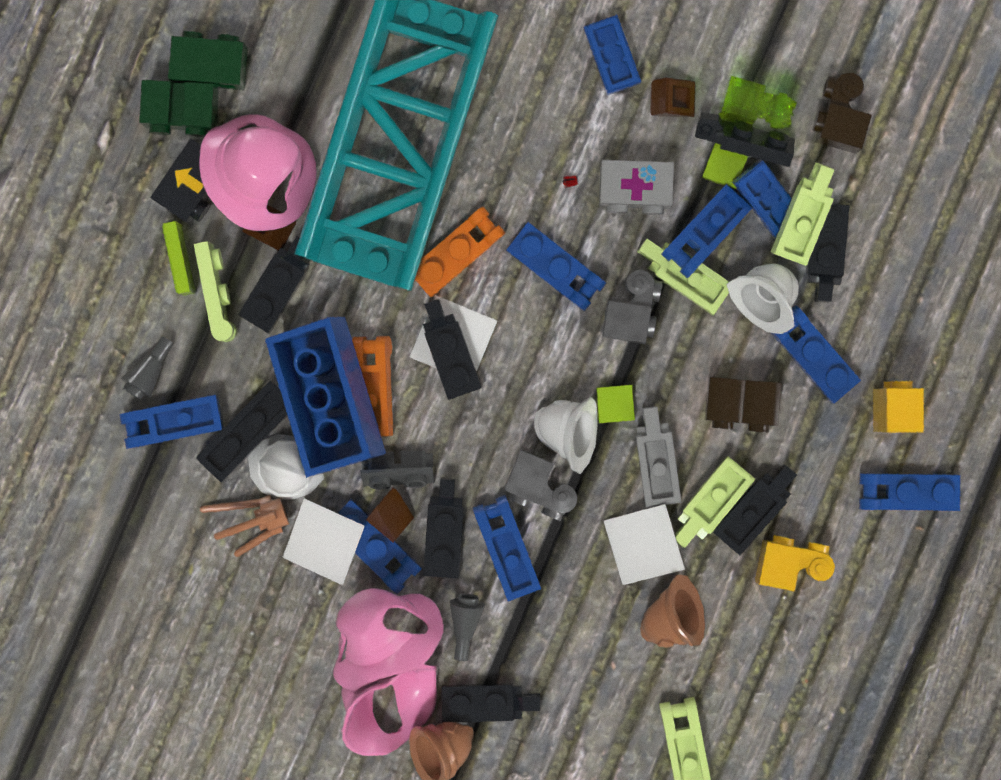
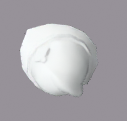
(766, 297)
(569, 430)
(279, 470)

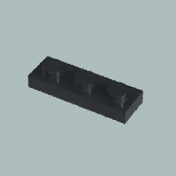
(244, 433)

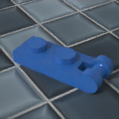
(707, 230)
(554, 265)
(818, 358)
(173, 421)
(911, 492)
(507, 549)
(378, 550)

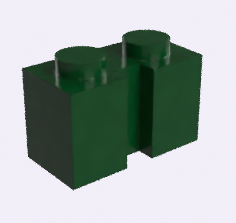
(208, 60)
(178, 107)

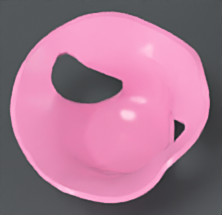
(248, 166)
(377, 651)
(415, 702)

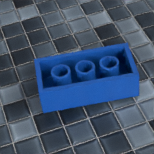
(325, 396)

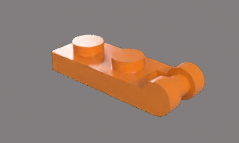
(457, 252)
(377, 378)

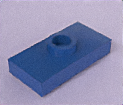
(612, 55)
(764, 195)

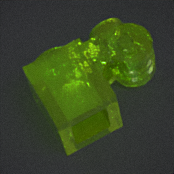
(748, 101)

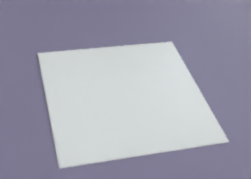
(475, 328)
(323, 541)
(644, 544)

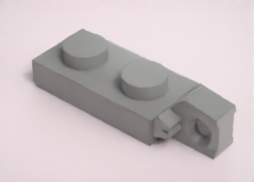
(657, 460)

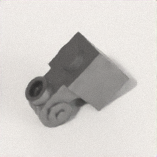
(632, 320)
(530, 483)

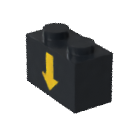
(182, 187)

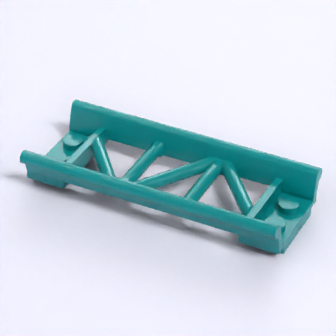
(341, 242)

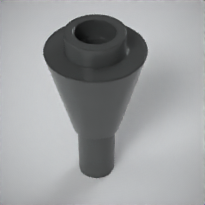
(143, 376)
(466, 614)

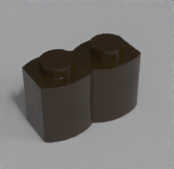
(742, 402)

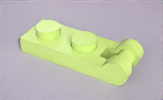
(215, 293)
(685, 743)

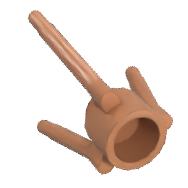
(269, 516)

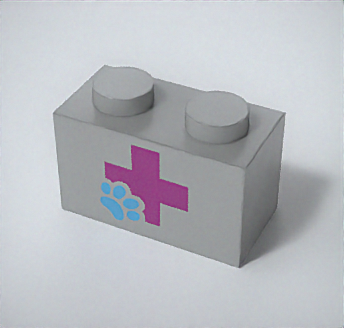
(636, 186)

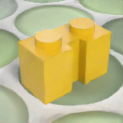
(898, 408)

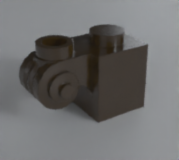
(839, 123)

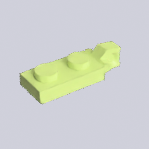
(805, 216)
(703, 286)
(713, 501)

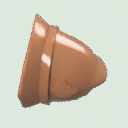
(675, 616)
(440, 749)

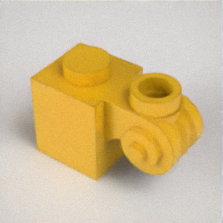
(782, 561)

